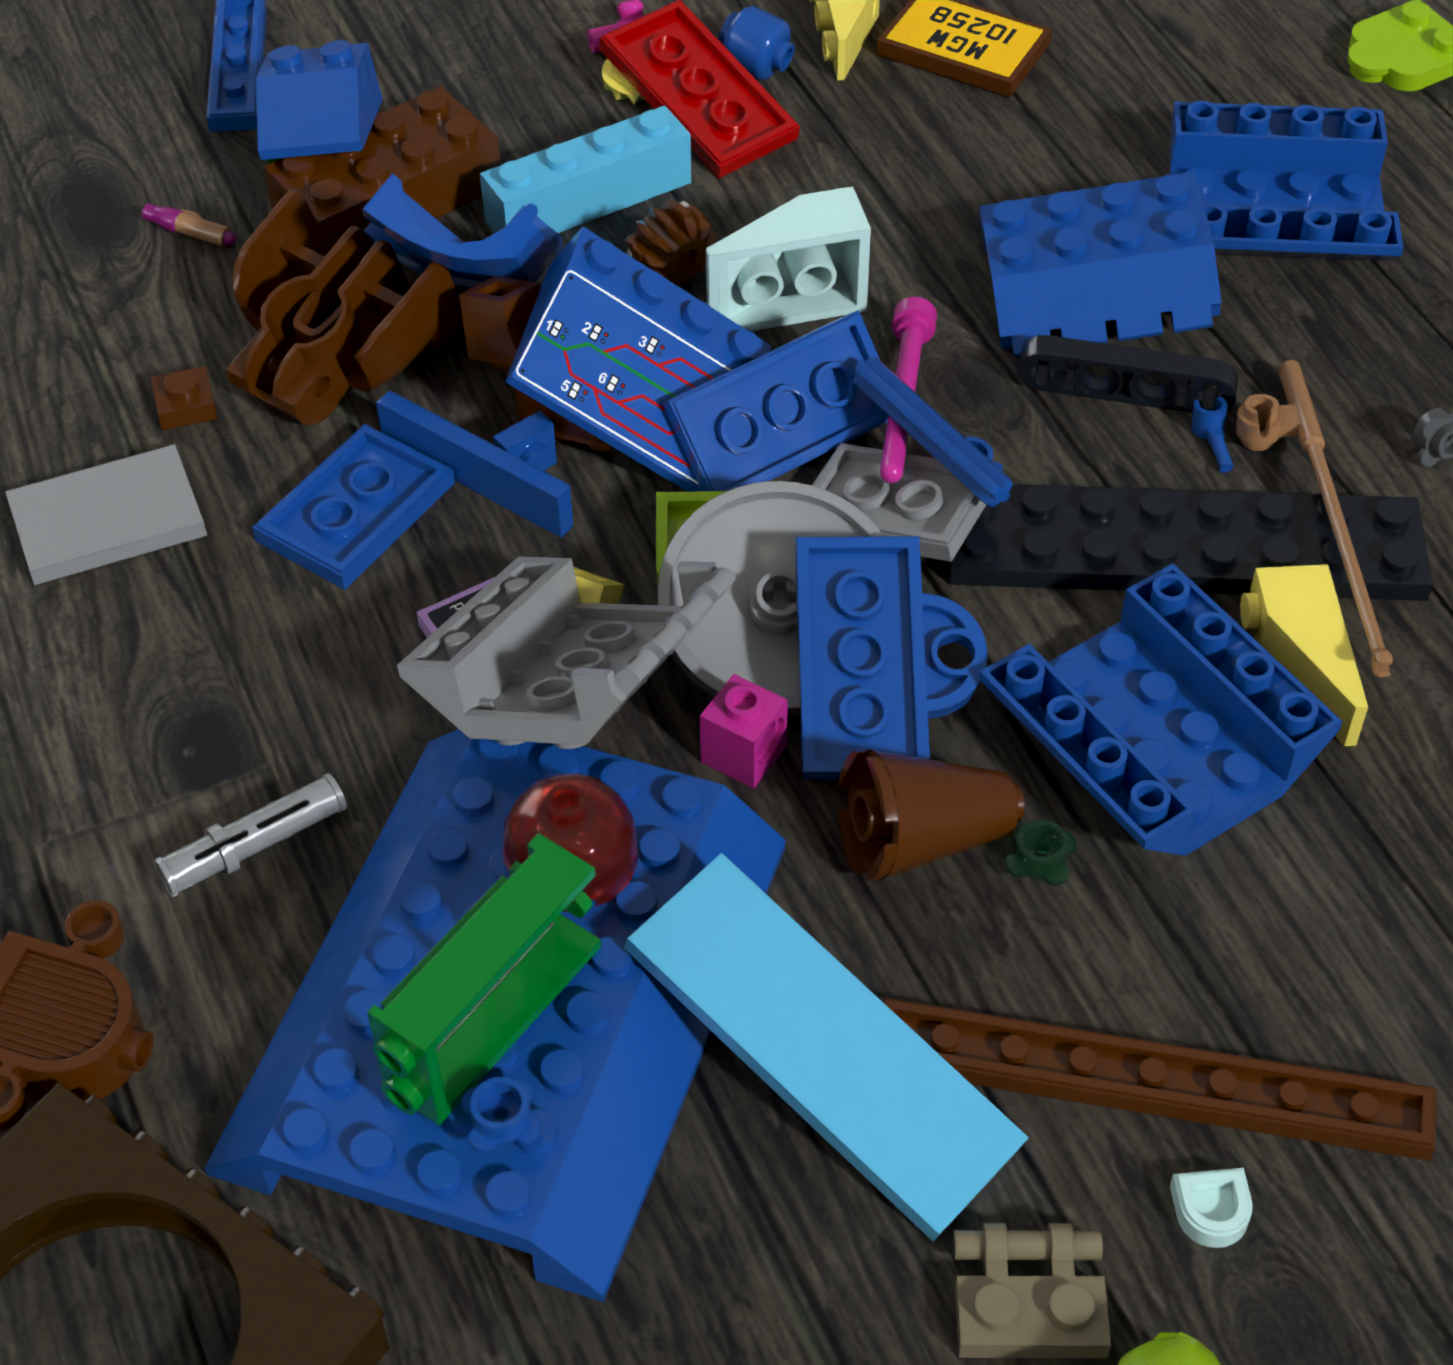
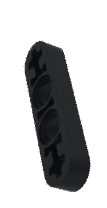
(1128, 367)

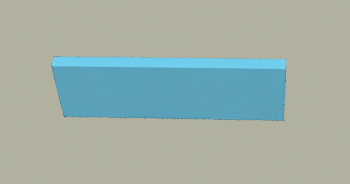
(826, 1045)

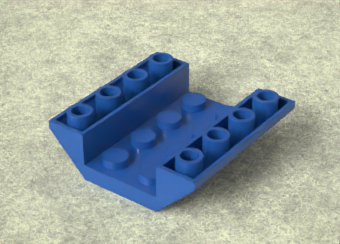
(1288, 179)
(1169, 715)

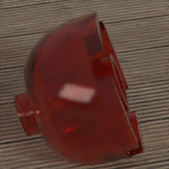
(583, 819)

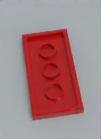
(689, 71)

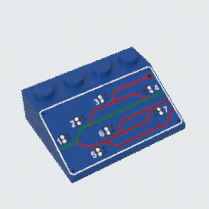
(617, 344)

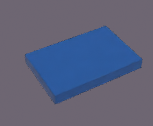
(353, 506)

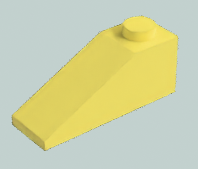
(1303, 628)

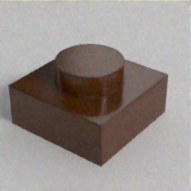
(183, 398)

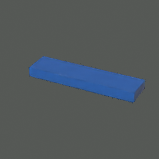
(235, 63)
(480, 464)

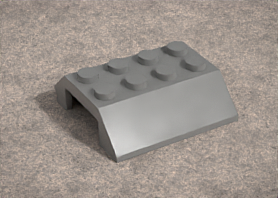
(542, 665)

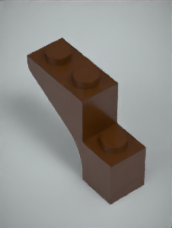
(493, 328)

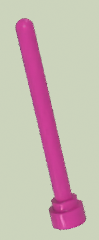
(913, 326)

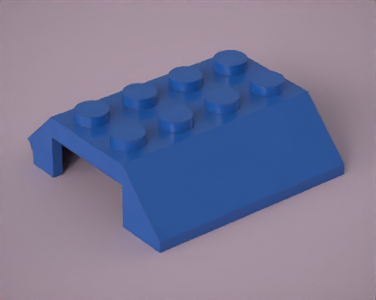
(1102, 258)

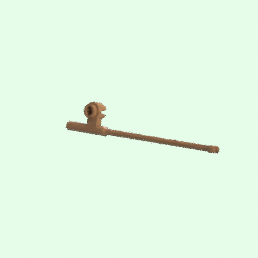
(1263, 423)

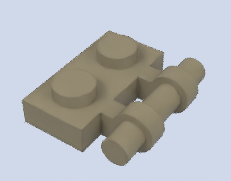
(1030, 1314)

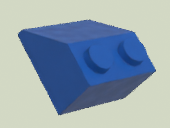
(316, 100)

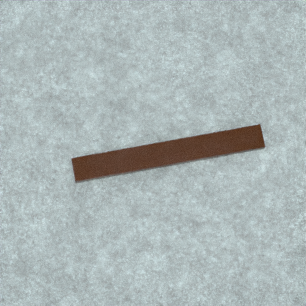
(1180, 1081)

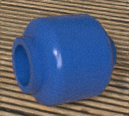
(758, 41)

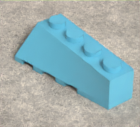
(592, 173)

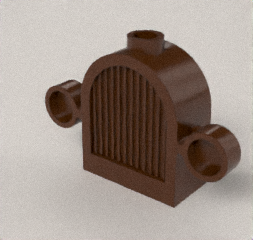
(67, 1014)

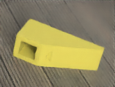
(844, 30)

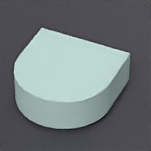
(1212, 1205)

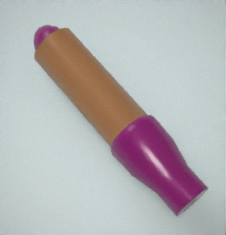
(189, 224)

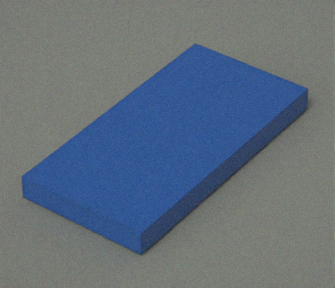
(777, 408)

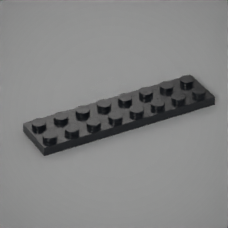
(1214, 537)

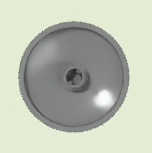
(756, 619)

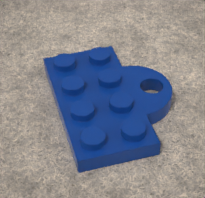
(872, 651)

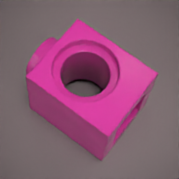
(743, 730)

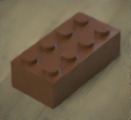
(424, 142)

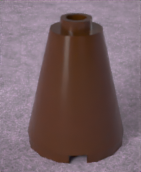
(920, 811)

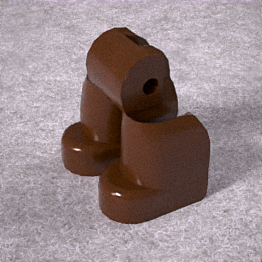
(292, 283)

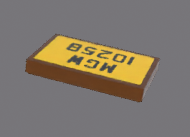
(965, 43)

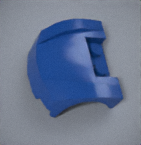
(516, 251)

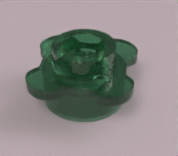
(1044, 838)

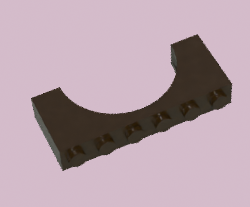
(79, 1172)

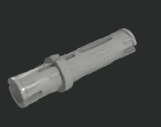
(228, 845)

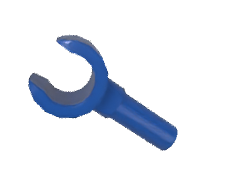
(1211, 426)

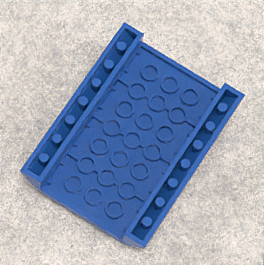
(601, 1058)

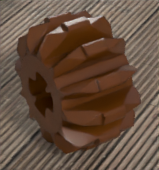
(673, 241)

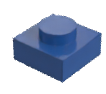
(530, 440)

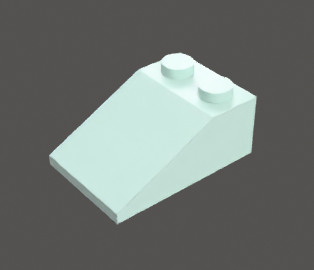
(793, 263)

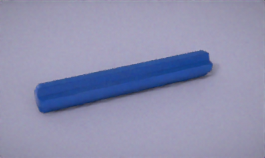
(933, 432)

